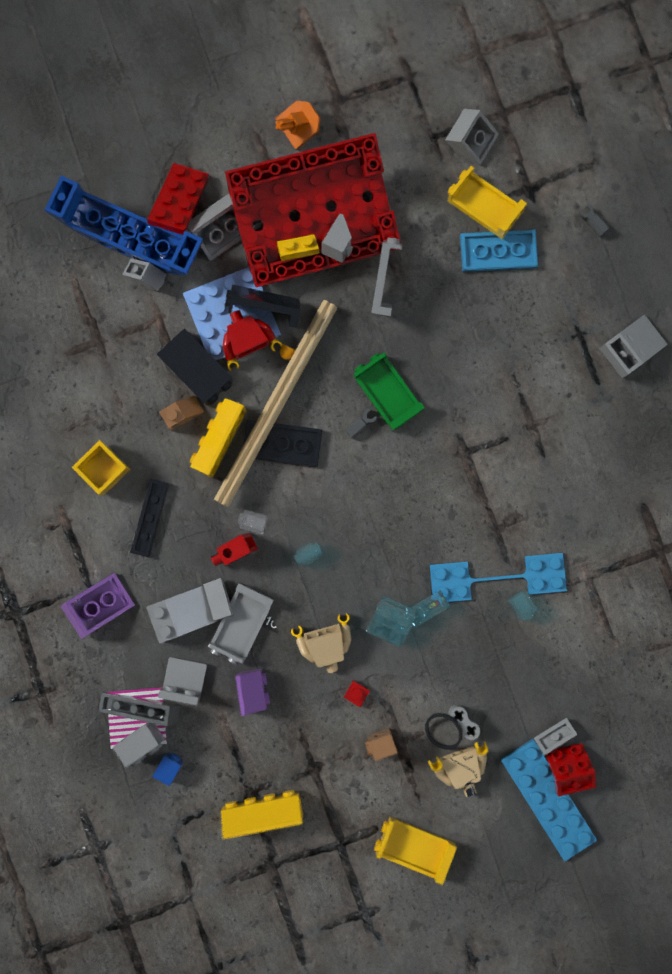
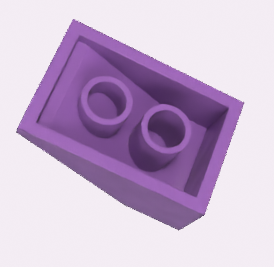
(97, 605)

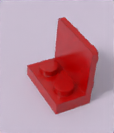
(571, 769)

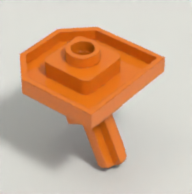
(299, 123)

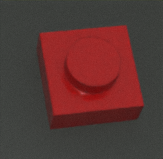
(356, 693)

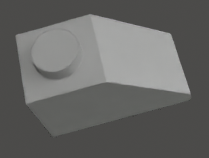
(338, 240)
(144, 274)

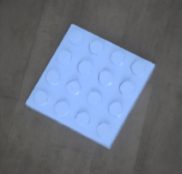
(211, 315)

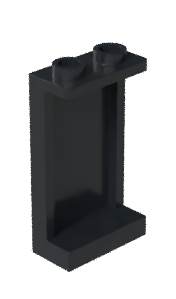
(265, 301)
(195, 367)

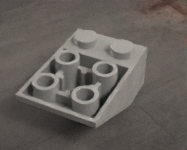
(633, 346)

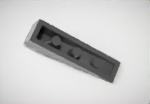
(140, 709)

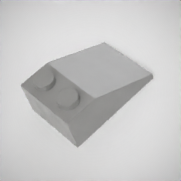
(180, 614)

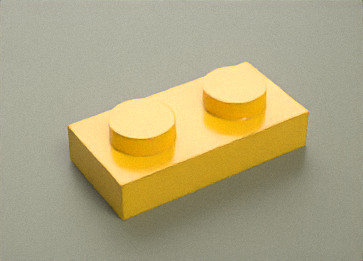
(298, 247)

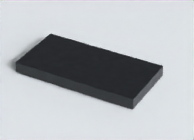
(289, 444)

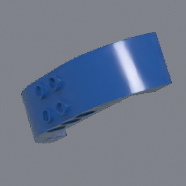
(121, 229)

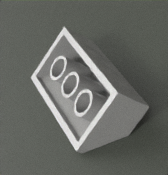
(217, 228)

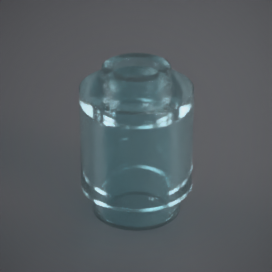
(308, 554)

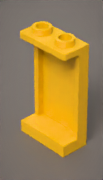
(485, 203)
(415, 849)

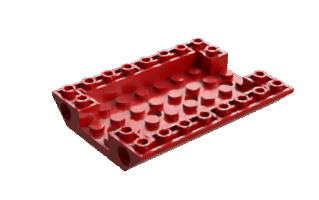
(306, 184)

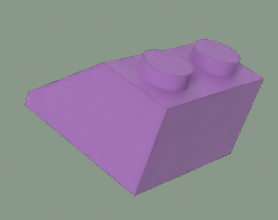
(252, 691)

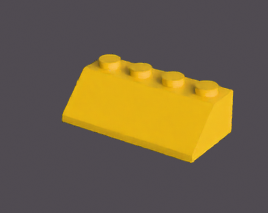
(218, 437)
(261, 814)

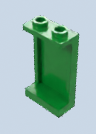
(387, 391)

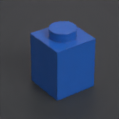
(168, 768)

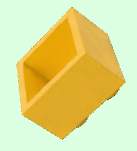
(101, 468)

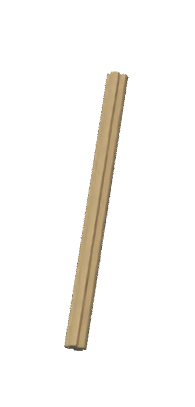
(275, 403)

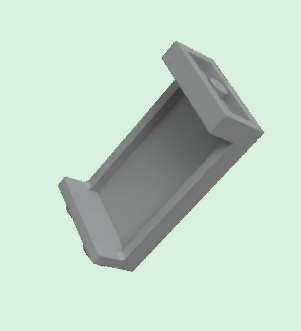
(378, 306)
(238, 632)

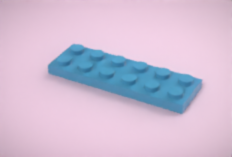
(556, 814)

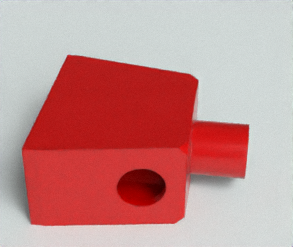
(240, 547)

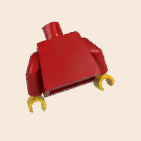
(246, 337)

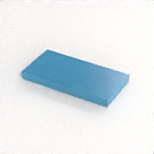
(490, 253)

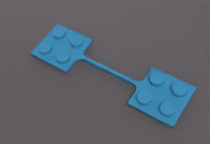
(542, 572)

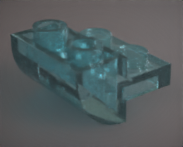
(391, 621)

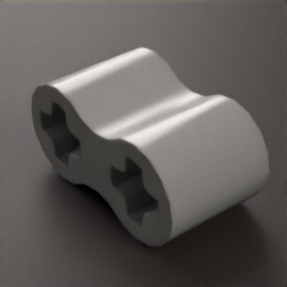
(464, 722)

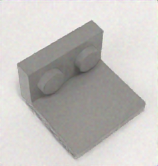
(183, 681)

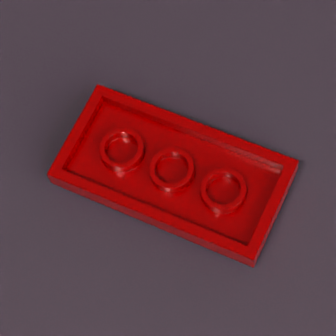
(178, 198)

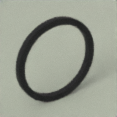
(451, 719)

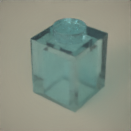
(522, 605)

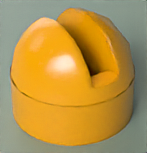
(286, 352)

